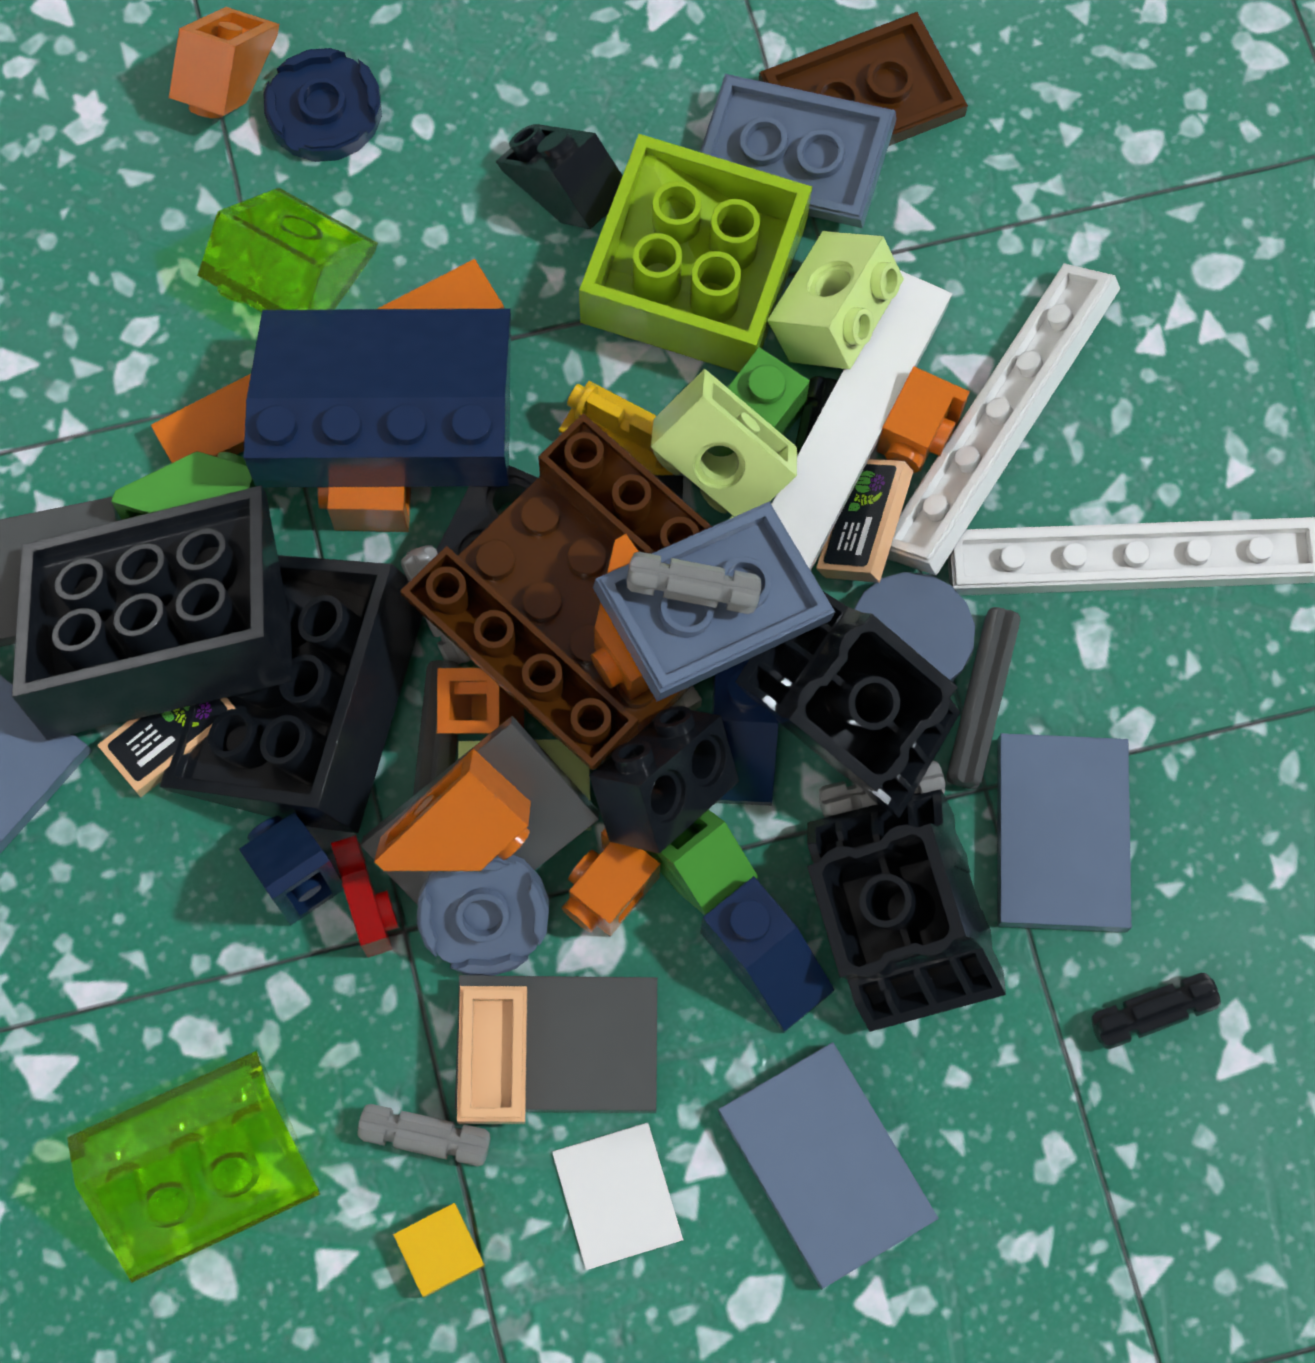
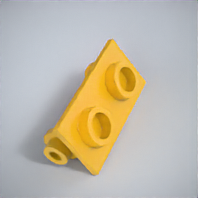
(618, 418)

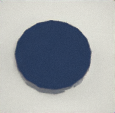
(322, 105)

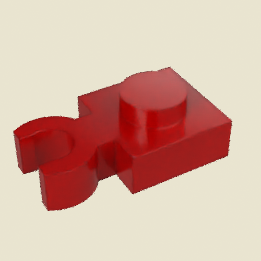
(370, 911)

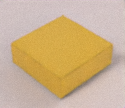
(439, 1250)

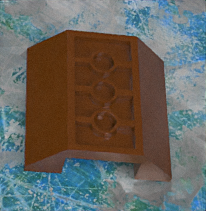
(526, 594)

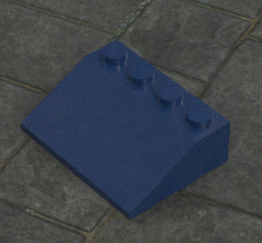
(380, 398)

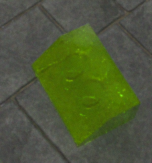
(191, 1167)

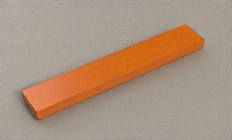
(219, 419)

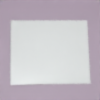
(617, 1196)

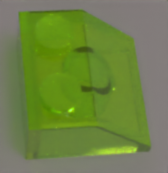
(283, 254)

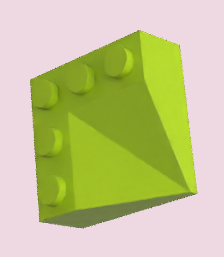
(694, 253)

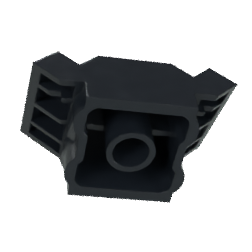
(858, 702)
(902, 911)

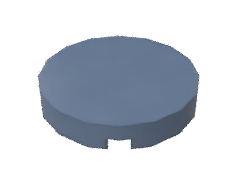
(925, 616)
(485, 917)

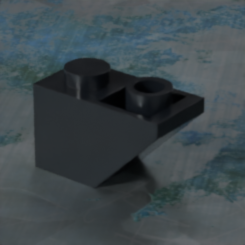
(563, 172)

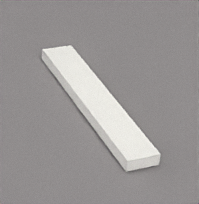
(855, 416)
(1001, 417)
(1133, 556)

